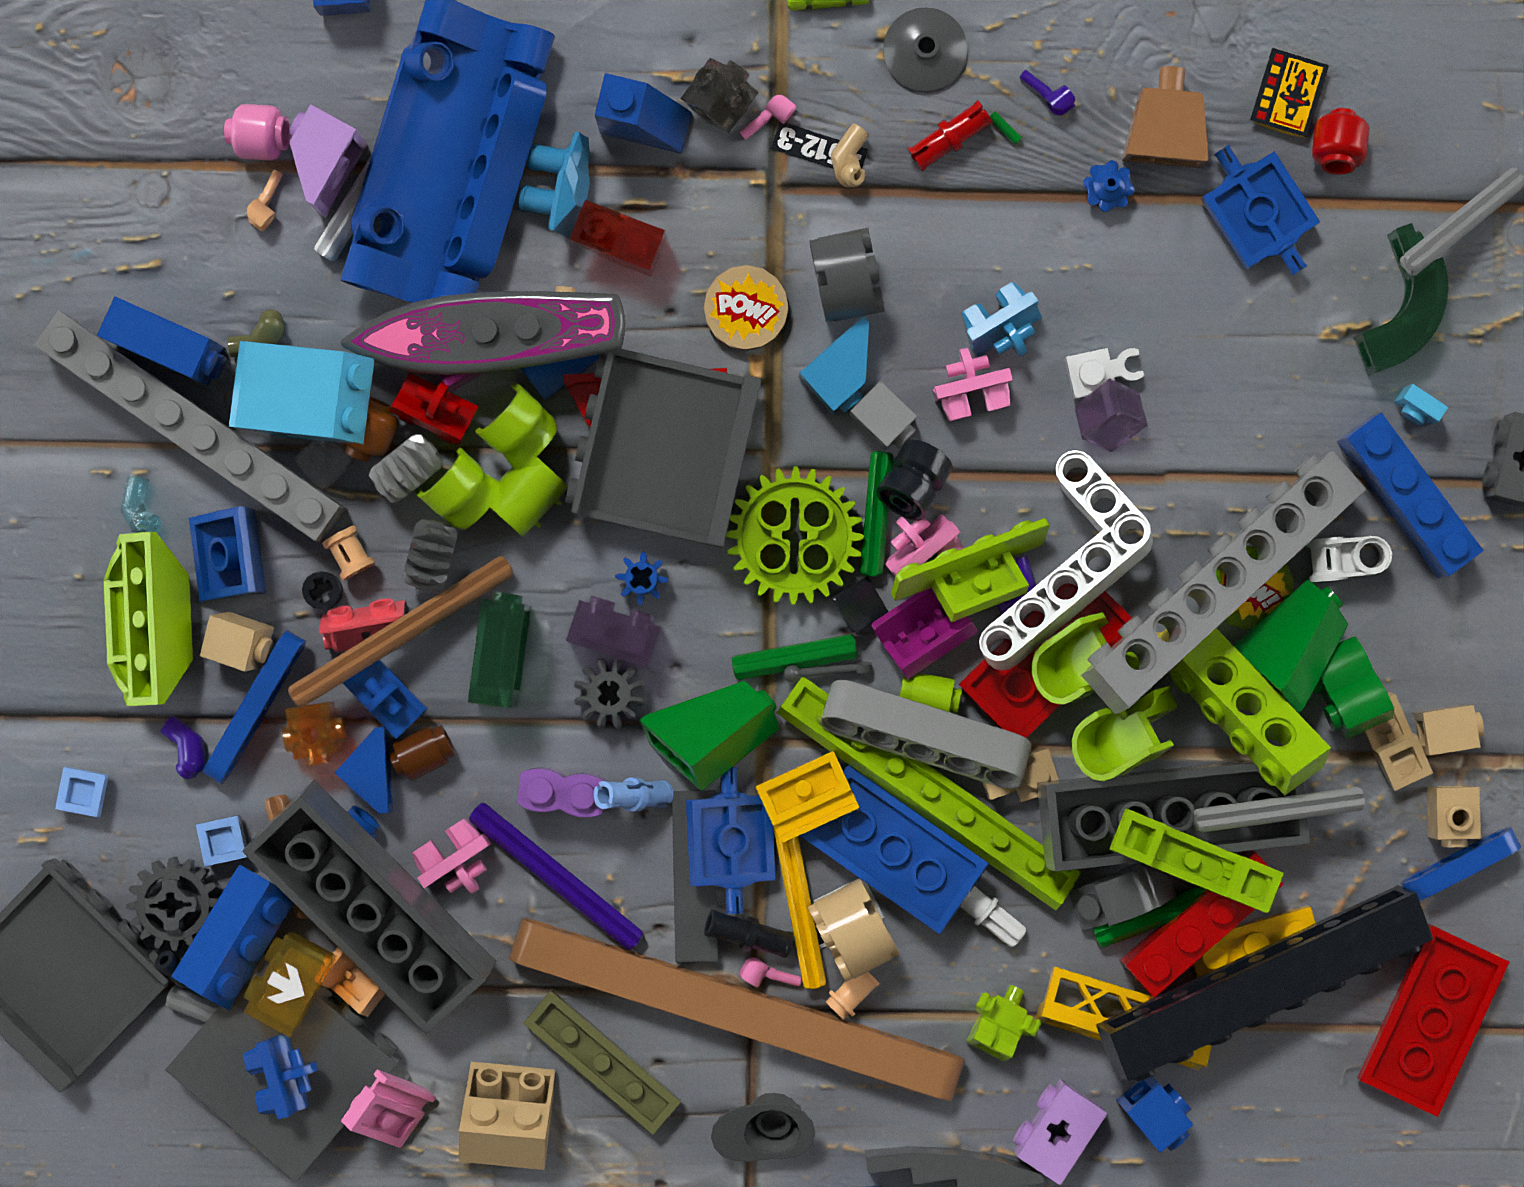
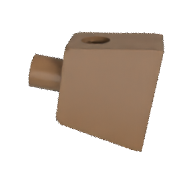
(1168, 124)

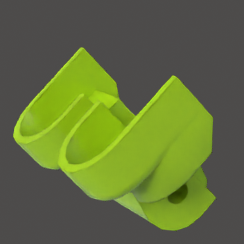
(524, 489)
(1103, 742)

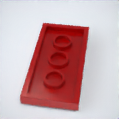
(1011, 694)
(1433, 1021)

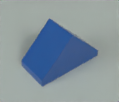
(369, 770)

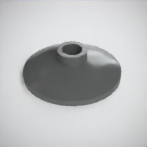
(925, 70)

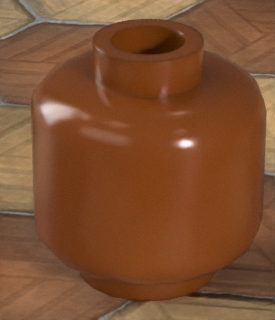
(379, 432)

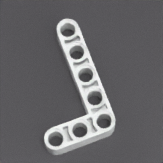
(1075, 569)

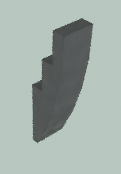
(943, 1164)

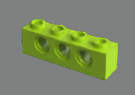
(1273, 717)

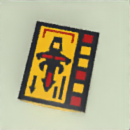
(1289, 93)

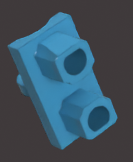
(1007, 326)

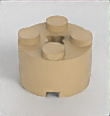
(853, 930)

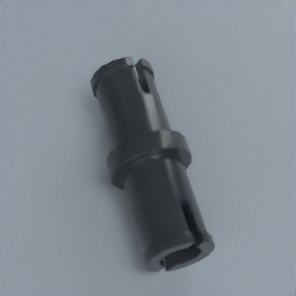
(749, 933)

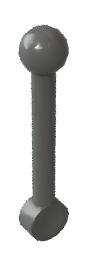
(793, 673)

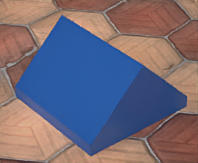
(227, 554)

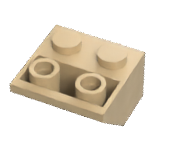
(506, 1115)

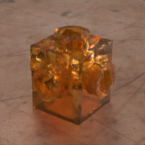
(298, 733)

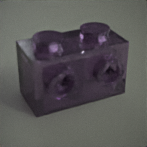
(613, 633)

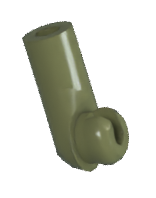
(268, 330)

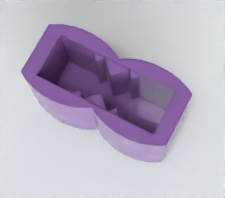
(549, 789)

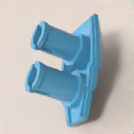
(571, 184)

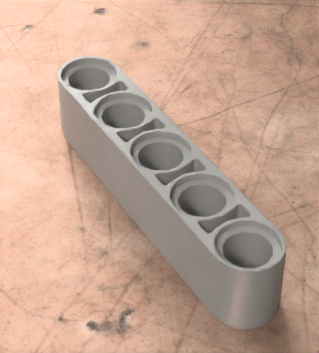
(926, 734)

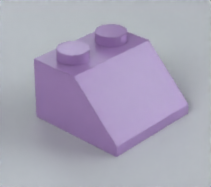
(324, 156)

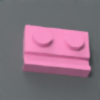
(387, 1109)

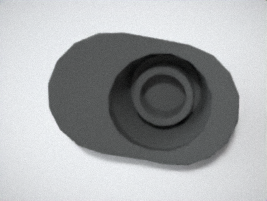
(763, 1130)

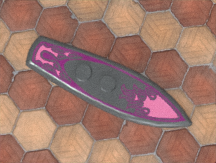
(491, 331)

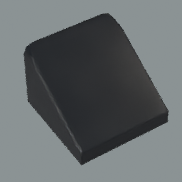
(860, 604)

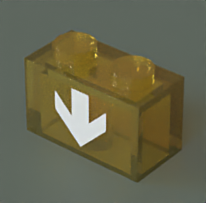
(289, 983)

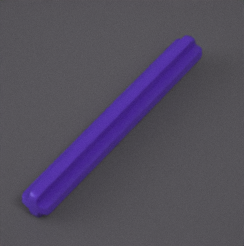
(556, 876)

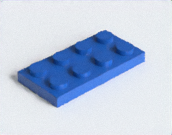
(900, 854)

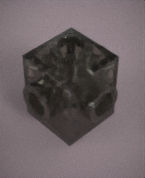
(720, 94)

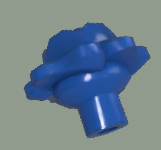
(1108, 186)

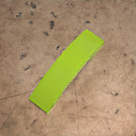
(1196, 861)

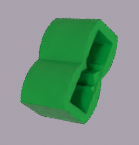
(1353, 691)

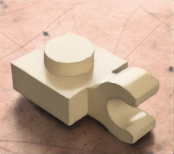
(1038, 769)

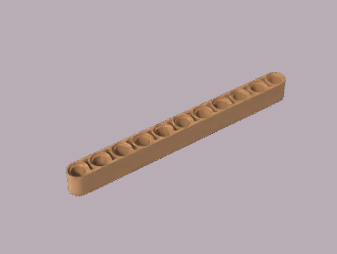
(737, 1009)

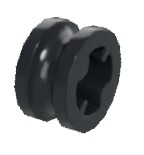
(310, 585)

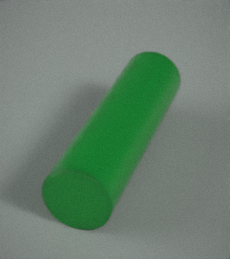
(1005, 128)

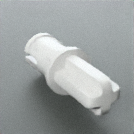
(993, 917)

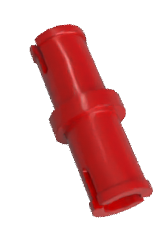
(950, 135)

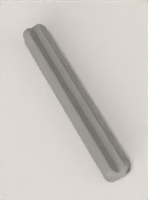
(1462, 221)
(1279, 809)

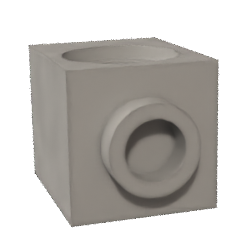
(884, 416)

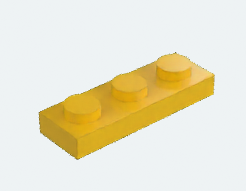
(1252, 937)

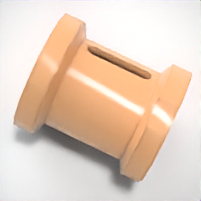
(348, 553)

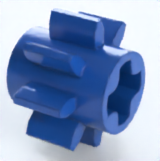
(640, 590)

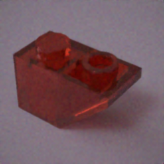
(619, 238)

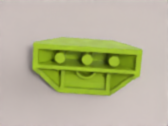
(147, 619)

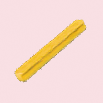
(801, 918)

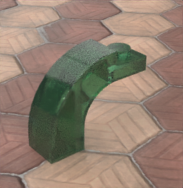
(1417, 317)

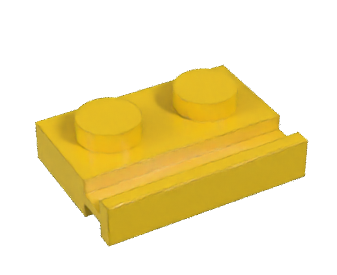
(807, 796)

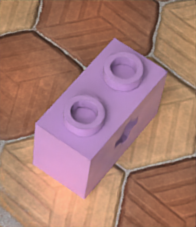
(1058, 1155)

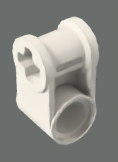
(1344, 558)

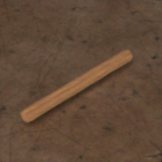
(400, 632)

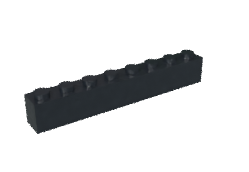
(1264, 983)

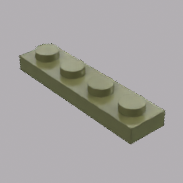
(602, 1061)

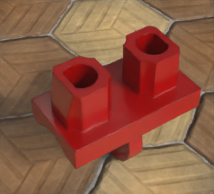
(433, 409)

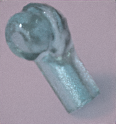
(133, 507)

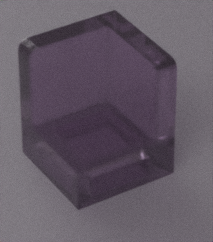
(1110, 415)

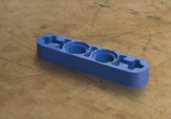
(254, 707)

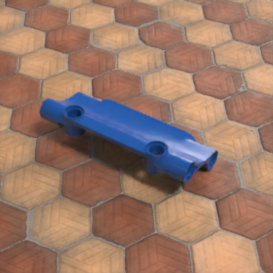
(448, 154)

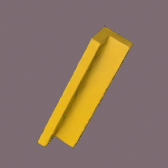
(1084, 1022)

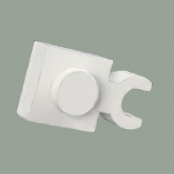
(1094, 368)

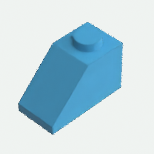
(840, 370)

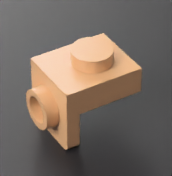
(353, 984)

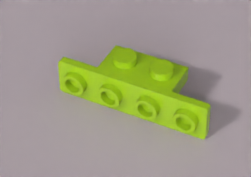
(975, 575)

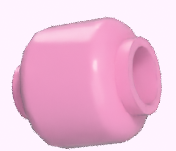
(257, 132)

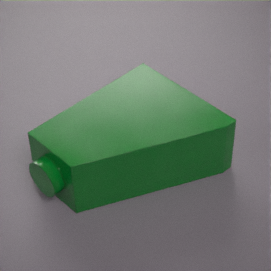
(1296, 642)
(712, 731)

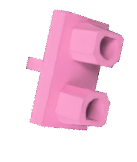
(954, 394)
(922, 541)
(434, 865)

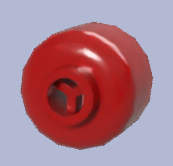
(1340, 141)

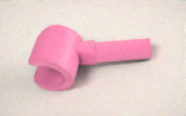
(778, 107)
(755, 970)

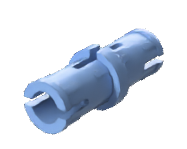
(633, 794)

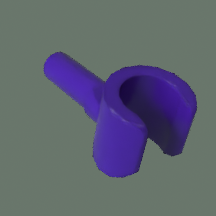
(1058, 101)

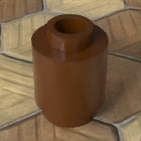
(422, 752)

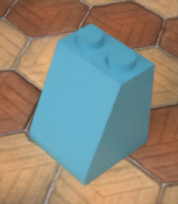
(301, 392)

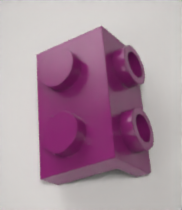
(920, 632)

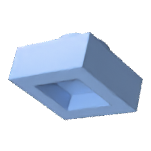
(82, 791)
(221, 840)

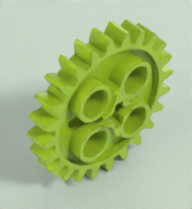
(833, 536)

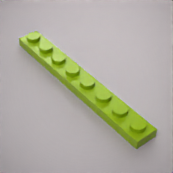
(936, 800)

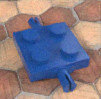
(1260, 210)
(729, 841)

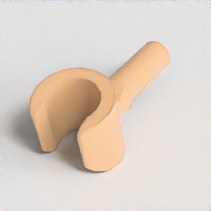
(258, 212)

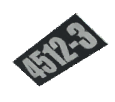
(808, 145)

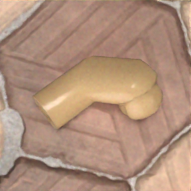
(845, 158)

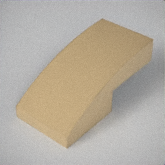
(1398, 749)

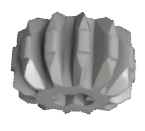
(405, 468)

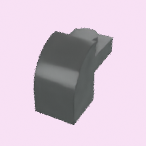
(1121, 895)

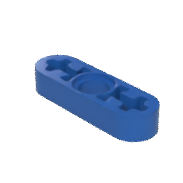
(1463, 863)

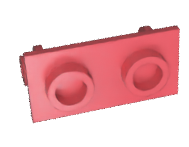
(345, 626)

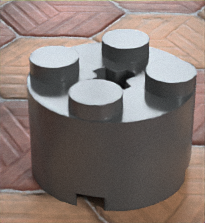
(846, 275)

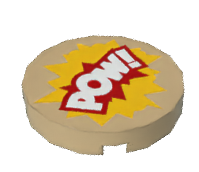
(746, 307)

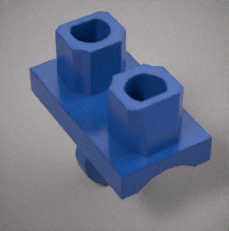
(386, 697)
(284, 1075)

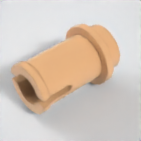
(851, 994)

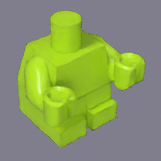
(1001, 1024)

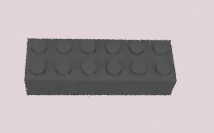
(1084, 813)
(370, 907)

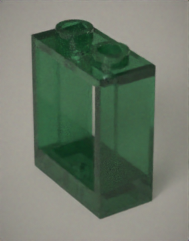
(499, 651)

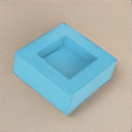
(1420, 406)

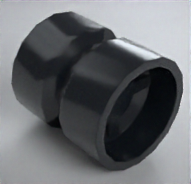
(914, 479)

